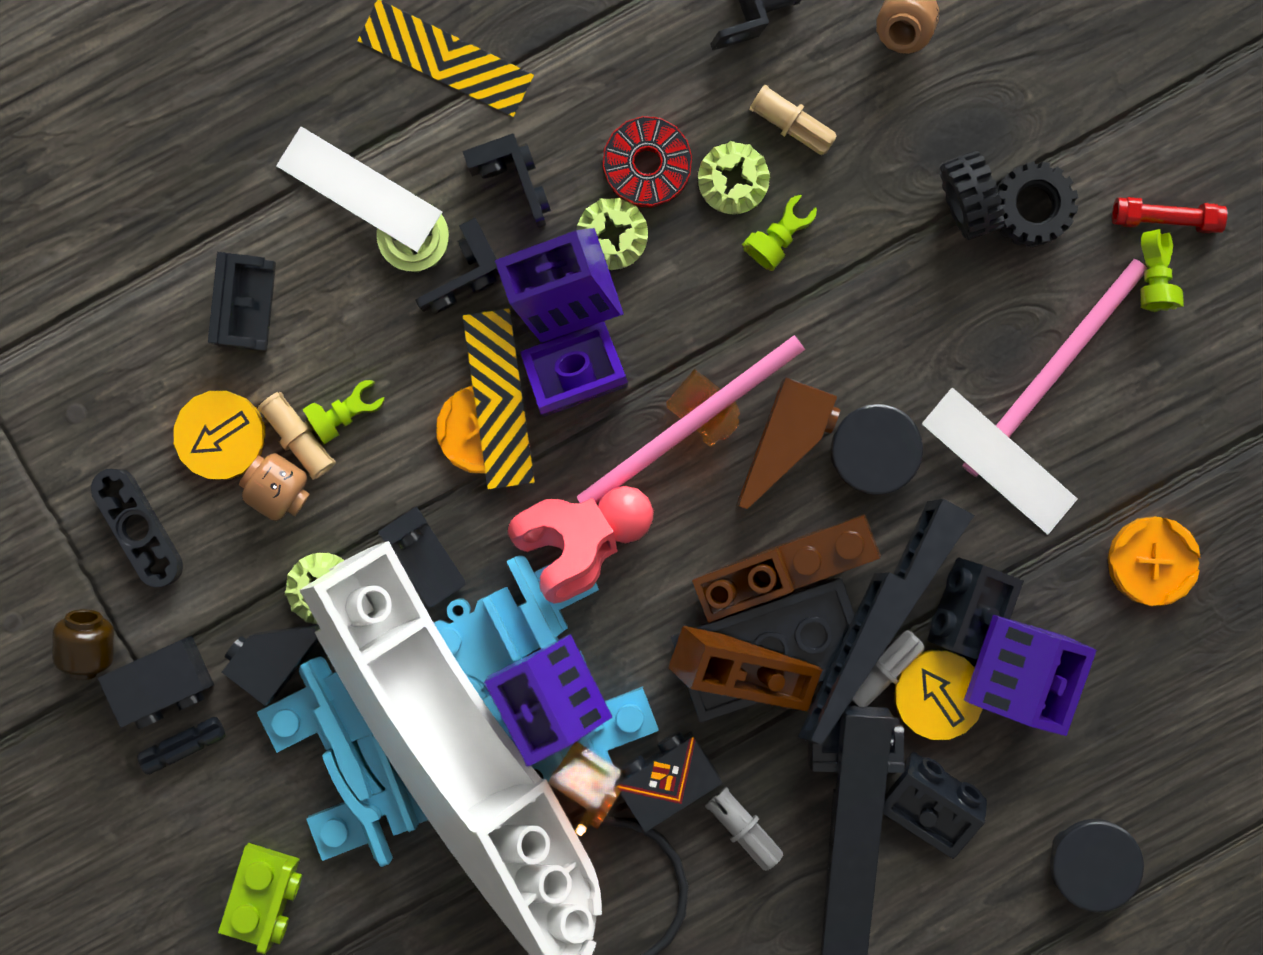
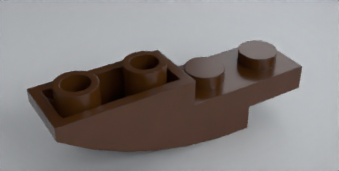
(786, 568)

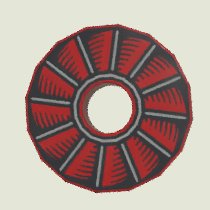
(647, 135)

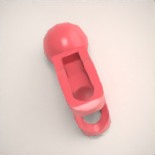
(584, 535)

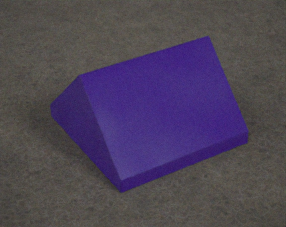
(574, 369)

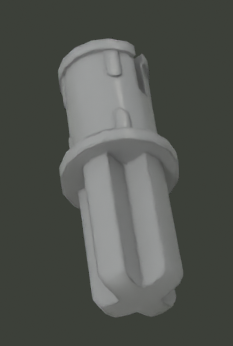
(889, 667)
(745, 829)

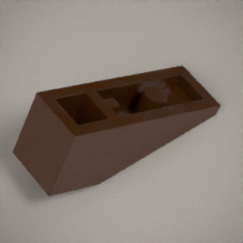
(792, 430)
(742, 670)

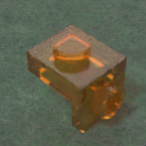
(694, 392)

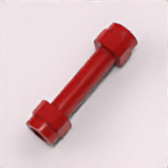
(1206, 218)

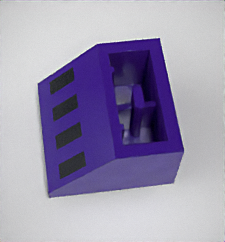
(560, 285)
(1030, 675)
(548, 700)

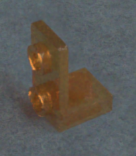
(588, 782)

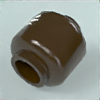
(83, 644)

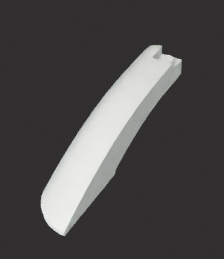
(455, 754)

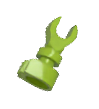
(767, 249)
(1157, 254)
(325, 422)

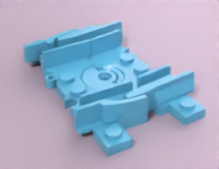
(481, 644)

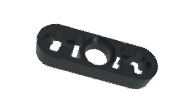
(129, 493)

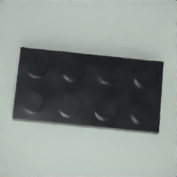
(799, 625)

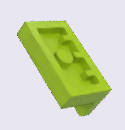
(260, 896)

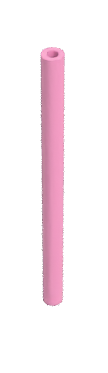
(1069, 350)
(694, 420)

